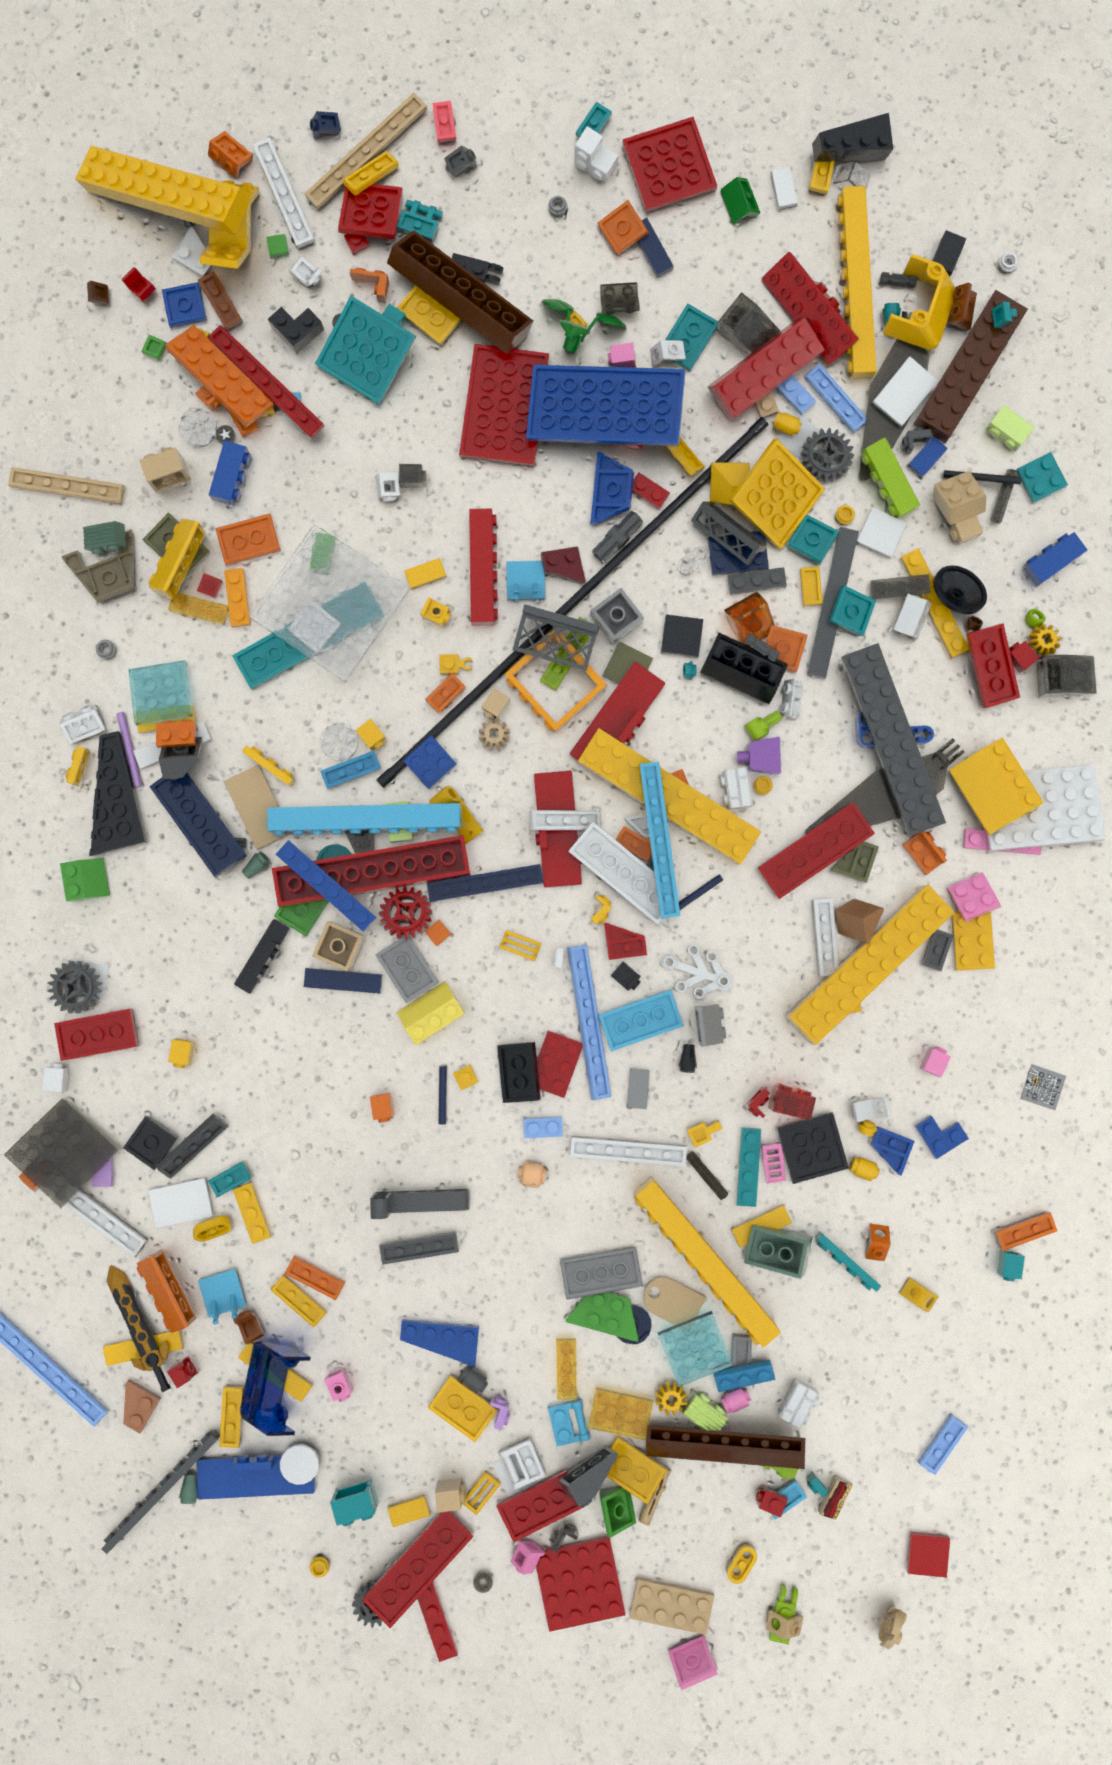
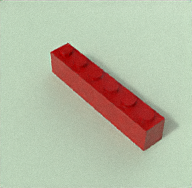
(482, 567)

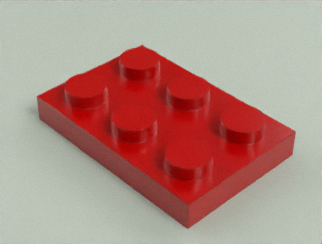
(557, 1063)

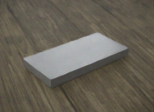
(601, 1273)

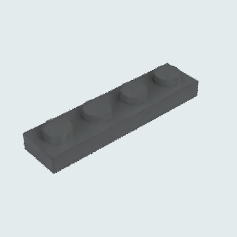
(191, 1146)
(419, 1248)

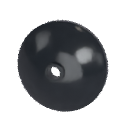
(960, 589)

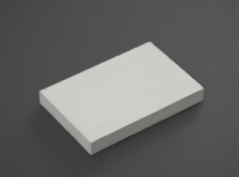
(905, 391)
(180, 1202)

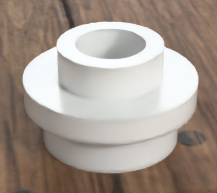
(1012, 258)

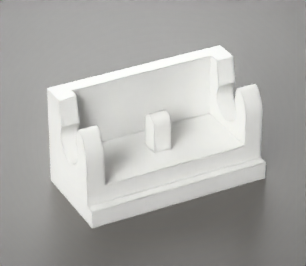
(912, 616)

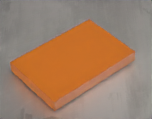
(248, 539)

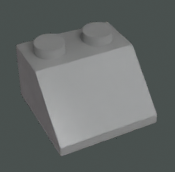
(709, 1024)

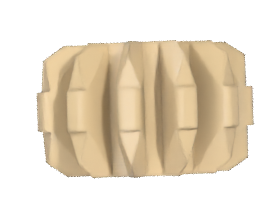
(487, 735)

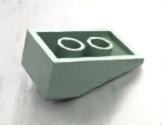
(778, 1250)

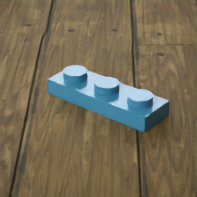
(350, 769)
(744, 1376)

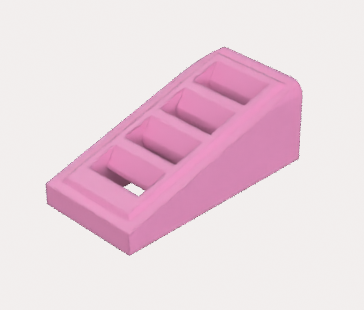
(770, 1147)

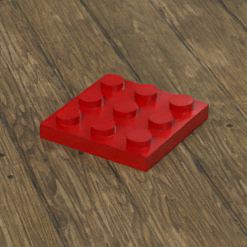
(371, 212)

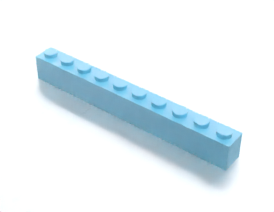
(364, 818)

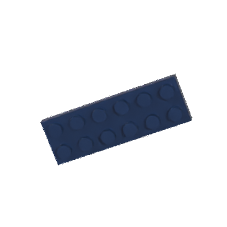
(199, 823)

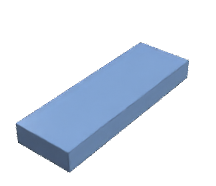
(943, 1444)

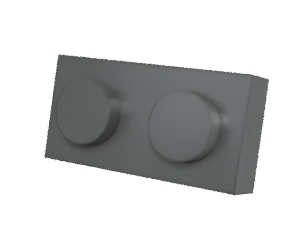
(937, 950)

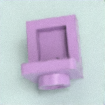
(502, 1416)

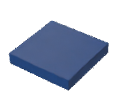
(184, 305)

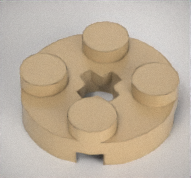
(891, 1628)

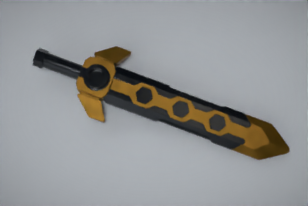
(138, 1327)

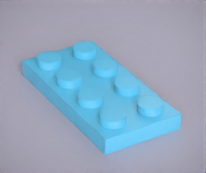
(641, 1020)

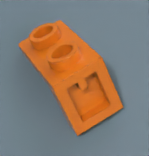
(378, 277)

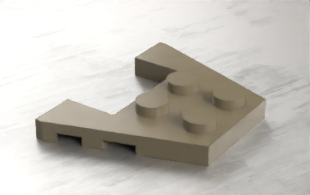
(108, 576)

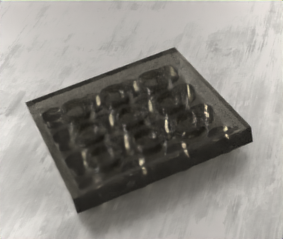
(61, 1153)

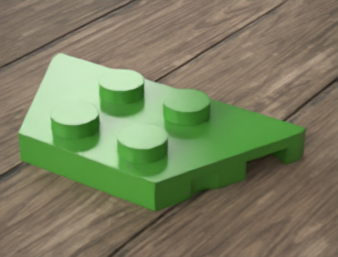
(606, 1314)

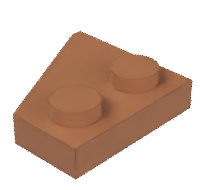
(138, 1406)

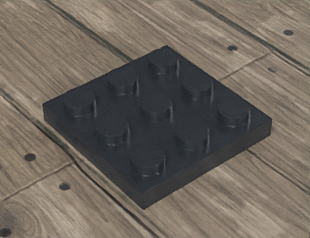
(812, 1147)

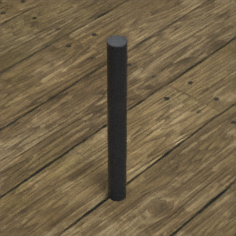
(986, 477)

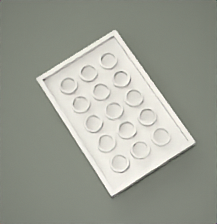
(1067, 816)

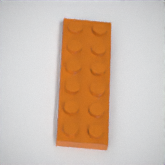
(219, 375)

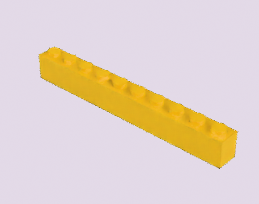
(857, 280)

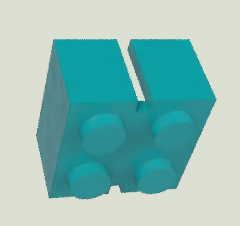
(354, 1503)

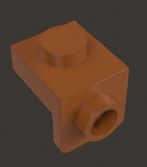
(249, 1326)

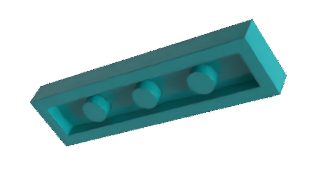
(748, 1167)
(854, 1269)

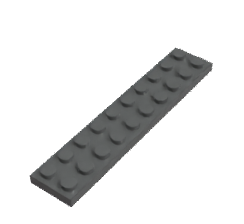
(893, 739)

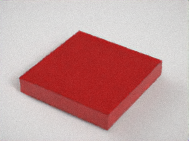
(928, 1554)

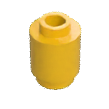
(787, 423)
(864, 1168)

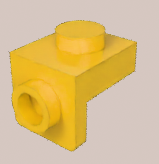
(602, 914)

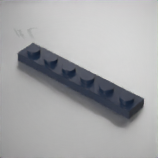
(484, 883)

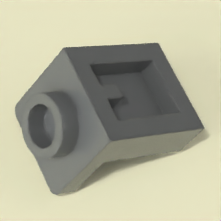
(460, 160)

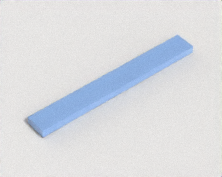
(589, 1022)
(50, 1372)

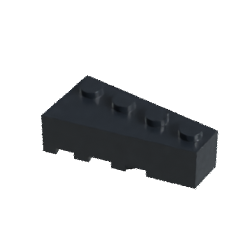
(856, 141)

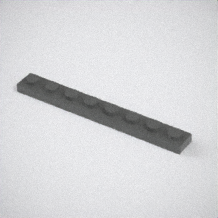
(154, 1496)

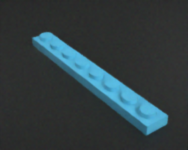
(659, 839)

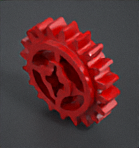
(396, 899)

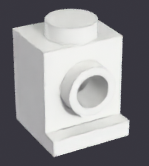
(392, 482)

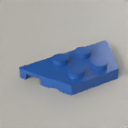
(611, 489)

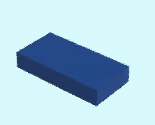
(927, 457)

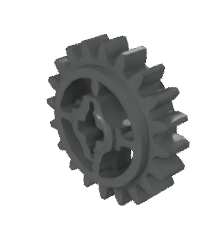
(828, 439)
(70, 993)

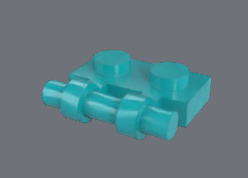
(423, 225)

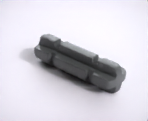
(898, 279)
(762, 647)

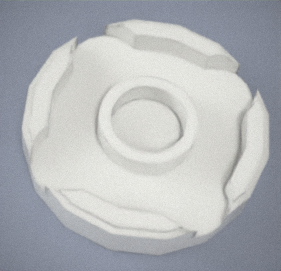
(299, 1464)

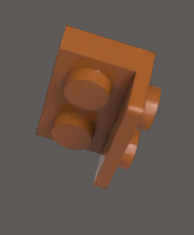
(963, 306)

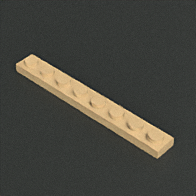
(366, 150)

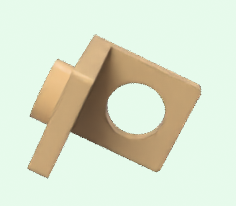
(788, 1628)

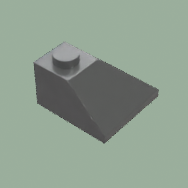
(178, 760)

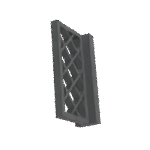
(563, 622)

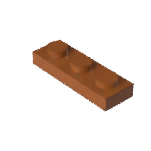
(220, 300)

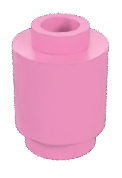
(736, 1400)

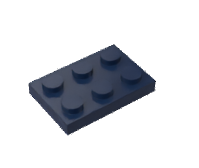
(725, 562)

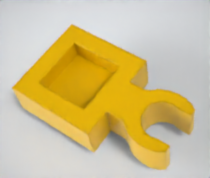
(451, 664)

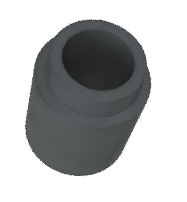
(473, 1379)

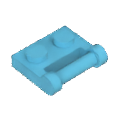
(562, 1422)

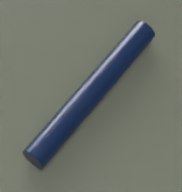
(700, 891)
(442, 1094)

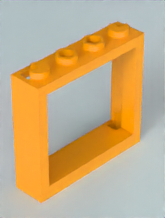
(537, 709)

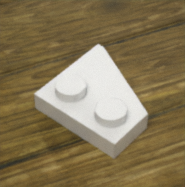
(189, 253)

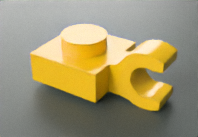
(701, 1133)

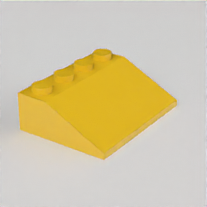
(996, 786)

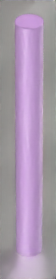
(129, 749)

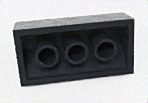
(743, 668)

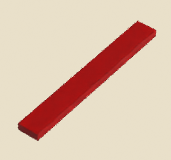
(266, 382)

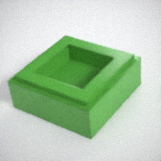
(277, 245)
(154, 347)

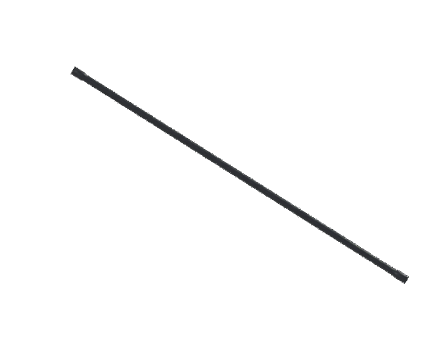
(752, 432)

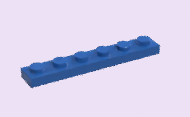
(326, 886)

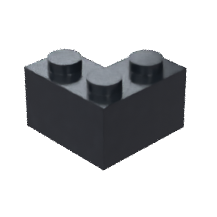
(296, 332)

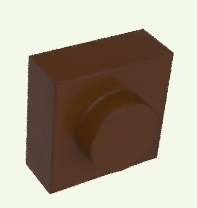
(97, 293)

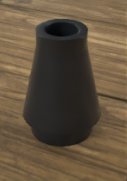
(688, 1059)

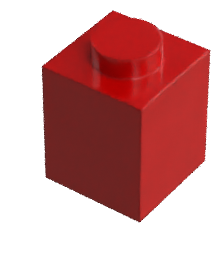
(1022, 656)

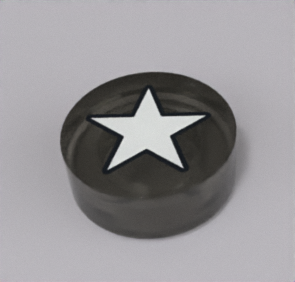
(225, 433)

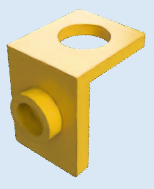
(918, 1295)

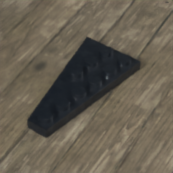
(115, 807)

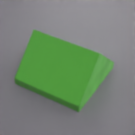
(616, 1509)

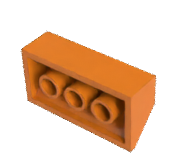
(166, 1291)

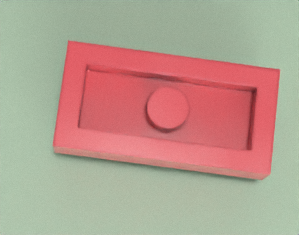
(444, 121)

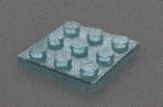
(160, 692)
(695, 1348)

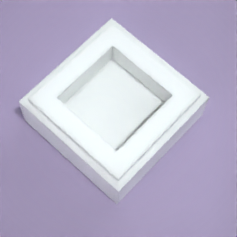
(559, 957)

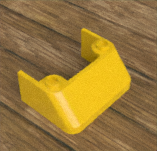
(924, 327)

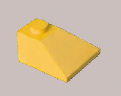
(726, 479)

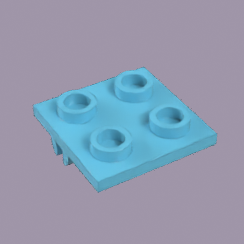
(525, 580)
(222, 1294)

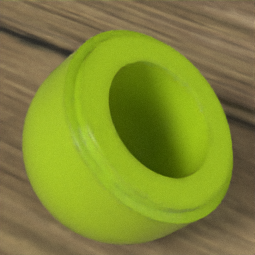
(1033, 622)

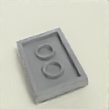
(407, 968)

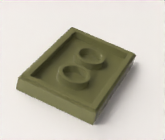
(163, 532)

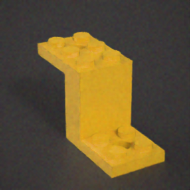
(231, 249)

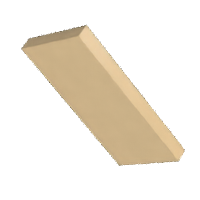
(252, 798)

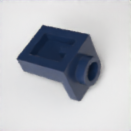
(325, 123)

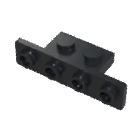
(262, 955)

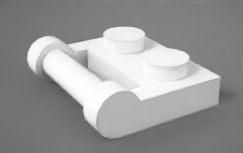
(527, 1460)

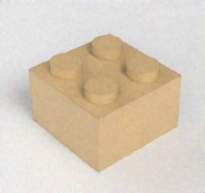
(165, 469)
(959, 497)
(338, 946)

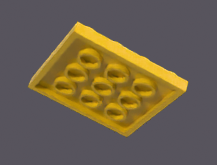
(777, 494)

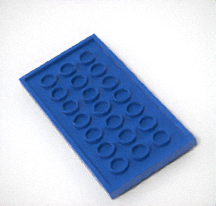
(606, 405)

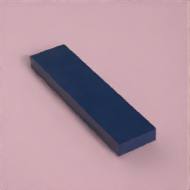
(342, 980)

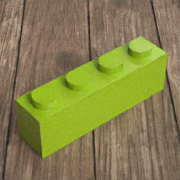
(890, 478)

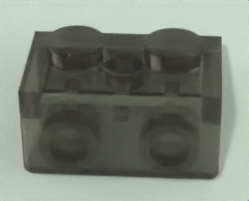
(619, 298)

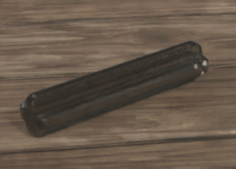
(1002, 499)
(707, 1176)

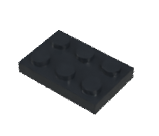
(518, 1072)

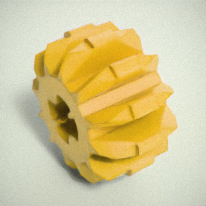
(1051, 639)
(663, 1398)

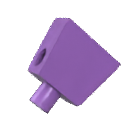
(762, 756)

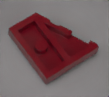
(564, 563)

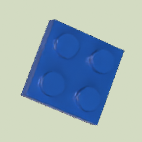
(429, 762)

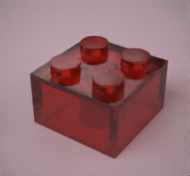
(792, 1103)

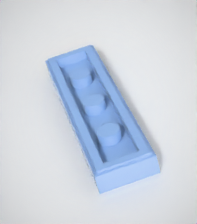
(836, 398)

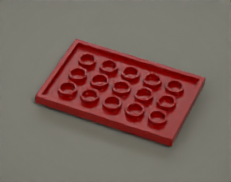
(500, 405)

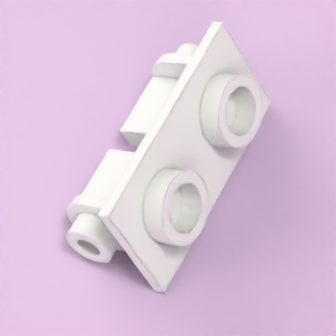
(789, 707)

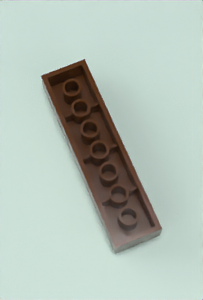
(459, 291)
(968, 370)

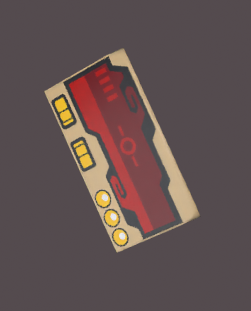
(835, 1498)

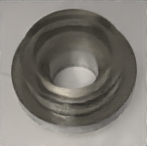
(482, 1588)

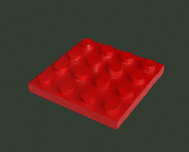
(669, 164)
(580, 1584)

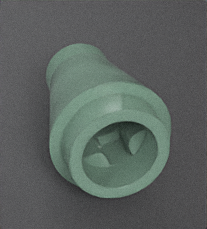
(256, 864)
(189, 1489)

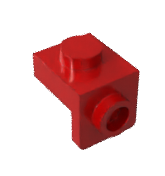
(138, 284)
(771, 1501)

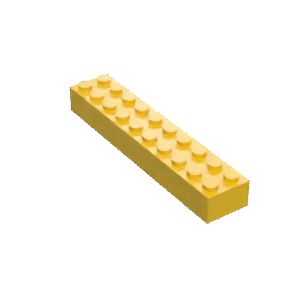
(163, 189)
(683, 804)
(870, 964)
(707, 1262)

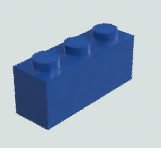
(229, 473)
(1054, 558)

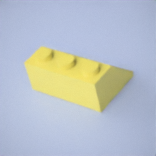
(430, 1013)

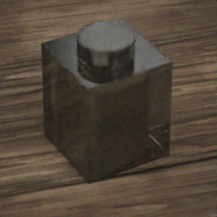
(412, 475)

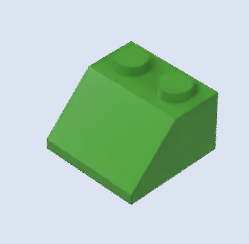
(84, 879)

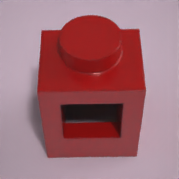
(182, 1372)

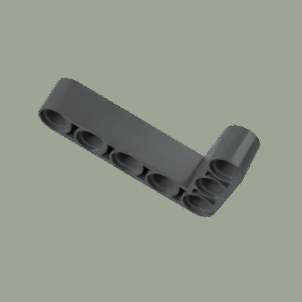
(389, 1202)

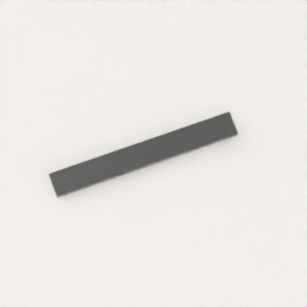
(837, 577)

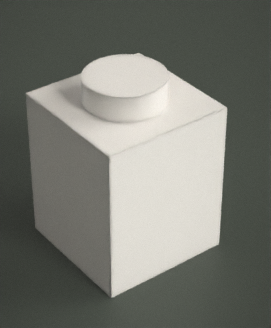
(55, 1078)

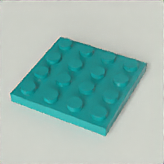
(365, 349)

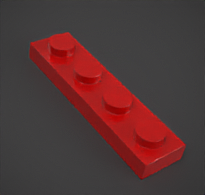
(437, 1624)

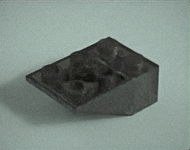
(746, 325)
(1066, 675)

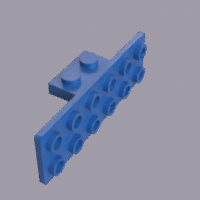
(245, 1478)

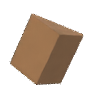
(858, 919)

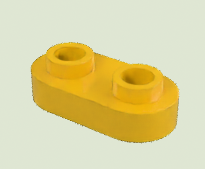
(211, 1228)
(742, 1563)

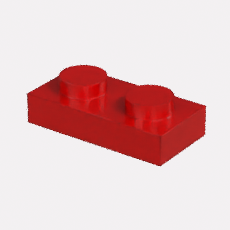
(649, 491)

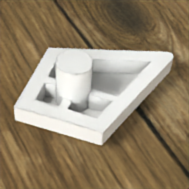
(639, 823)

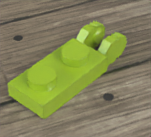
(784, 1608)

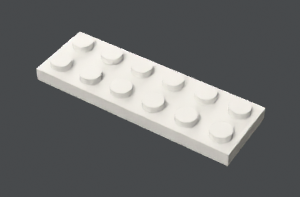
(619, 869)

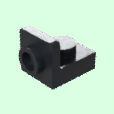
(626, 976)

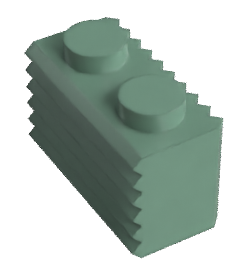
(104, 537)

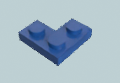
(940, 1141)

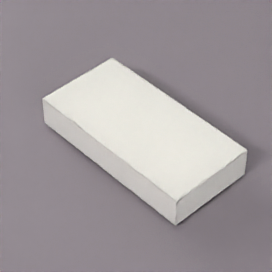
(784, 188)

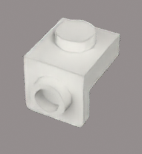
(305, 272)

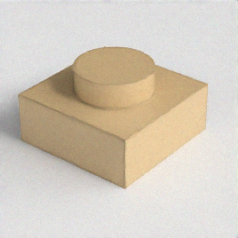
(766, 406)

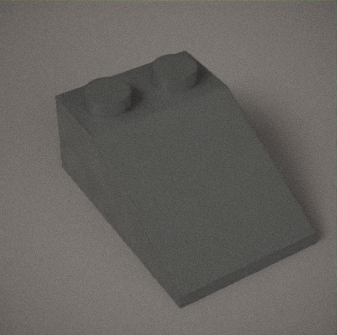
(586, 1479)

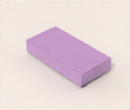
(104, 1176)

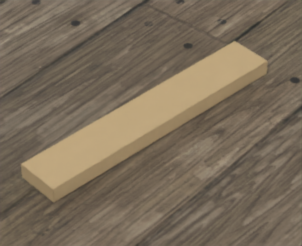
(66, 485)

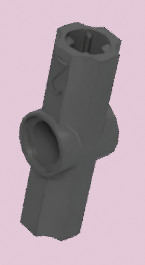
(617, 536)

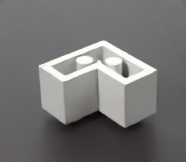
(593, 156)

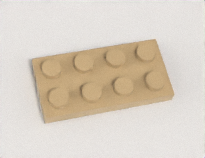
(671, 1606)

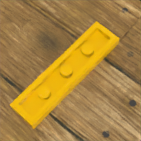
(125, 1350)
(294, 1385)

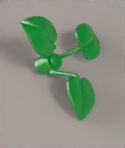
(573, 330)

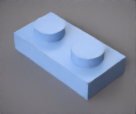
(796, 394)
(543, 1127)

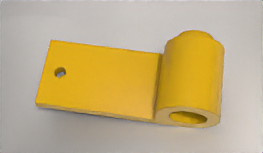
(469, 823)

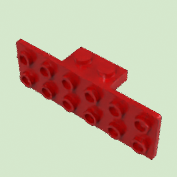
(809, 299)
(623, 708)
(559, 866)

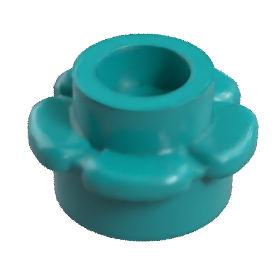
(689, 670)

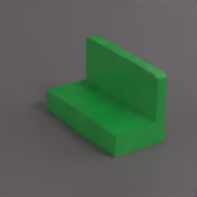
(740, 199)

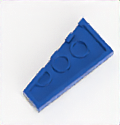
(446, 1339)

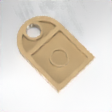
(675, 1301)

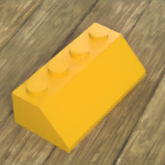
(177, 558)

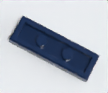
(654, 251)

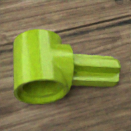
(760, 727)

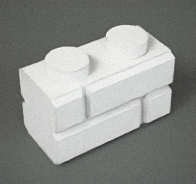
(737, 788)
(798, 1403)

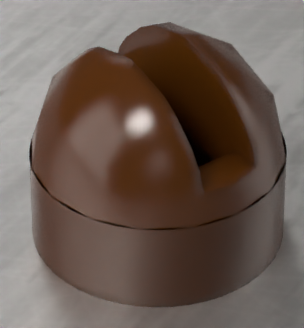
(974, 623)

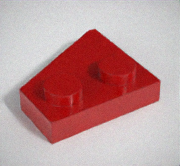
(624, 943)

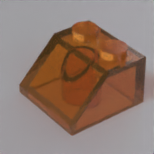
(750, 616)

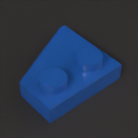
(893, 1148)

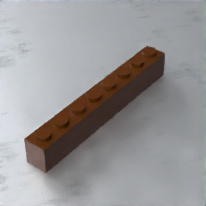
(725, 1447)

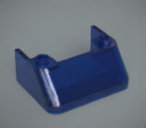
(265, 1387)

